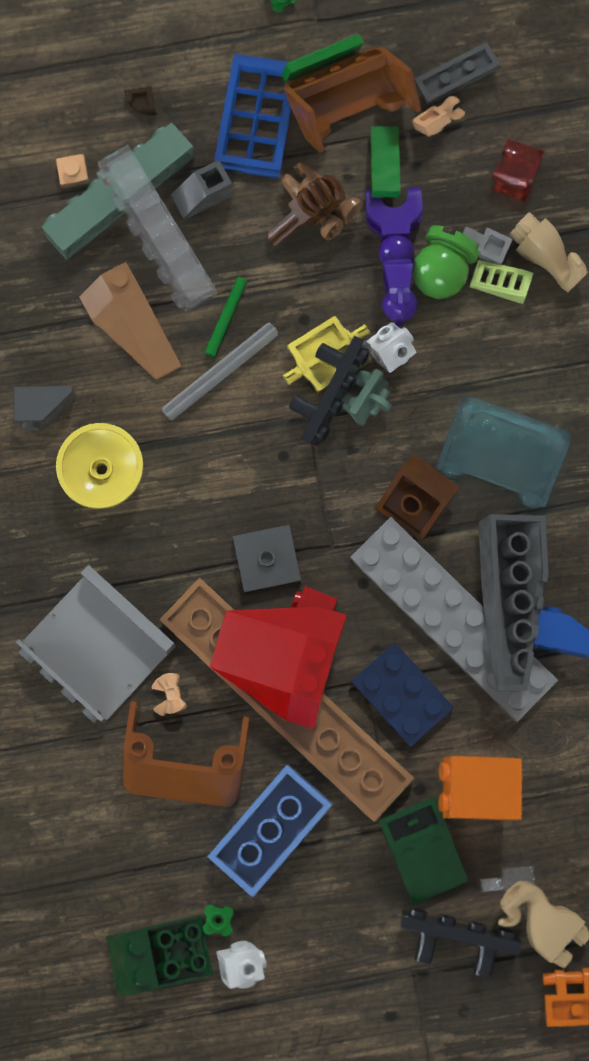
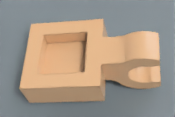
(435, 118)

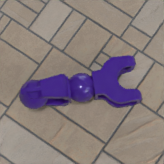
(396, 251)

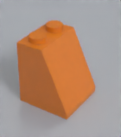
(481, 788)

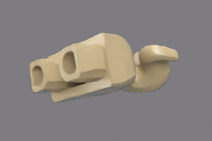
(543, 246)
(547, 925)

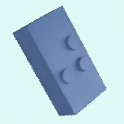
(270, 830)

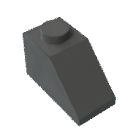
(40, 405)

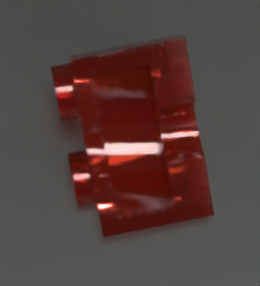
(518, 170)

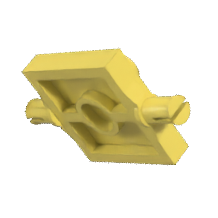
(306, 346)

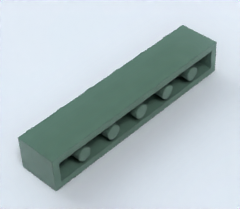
(95, 210)

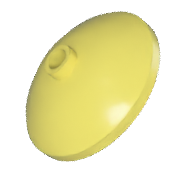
(95, 447)

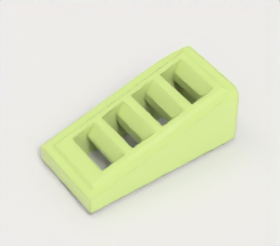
(504, 271)

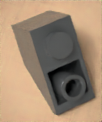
(203, 190)

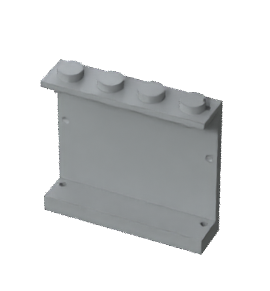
(96, 646)

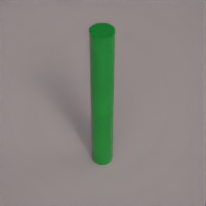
(225, 317)

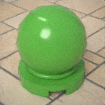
(443, 265)

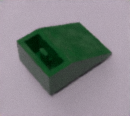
(423, 850)
(159, 956)

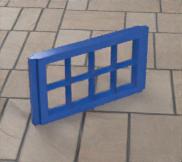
(249, 165)

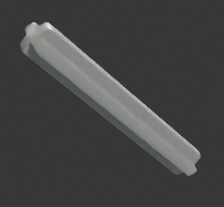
(220, 371)

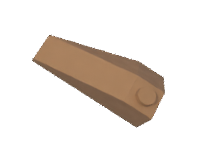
(125, 315)

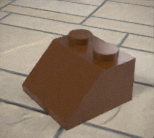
(417, 497)

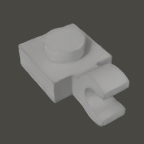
(491, 244)

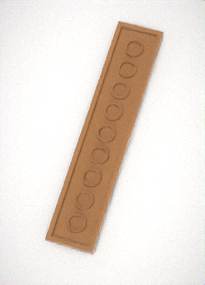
(336, 744)

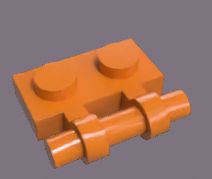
(565, 1008)

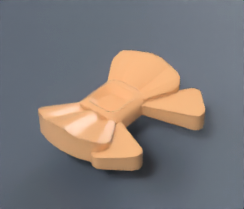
(169, 684)

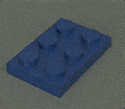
(402, 694)

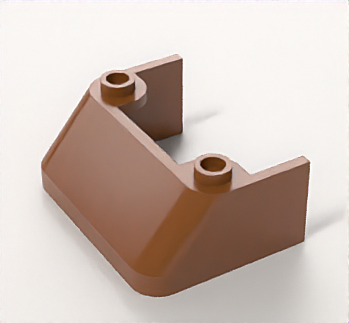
(349, 88)
(180, 781)

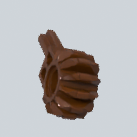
(309, 207)

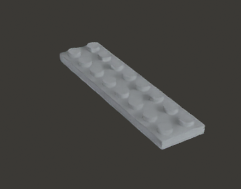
(443, 612)

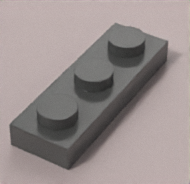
(457, 73)

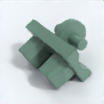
(371, 398)

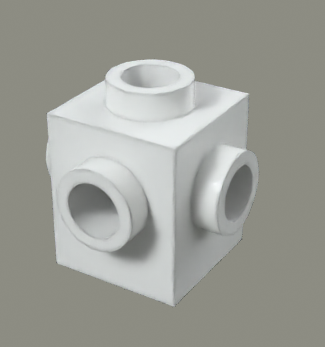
(391, 346)
(241, 965)

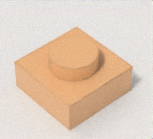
(72, 171)

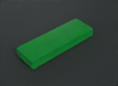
(322, 57)
(385, 161)

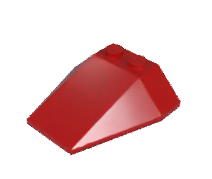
(280, 657)

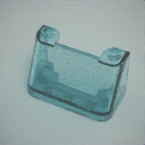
(504, 449)

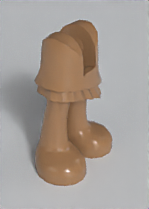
(330, 223)

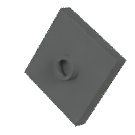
(267, 559)

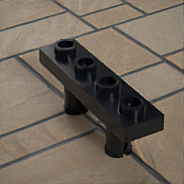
(341, 382)
(474, 933)

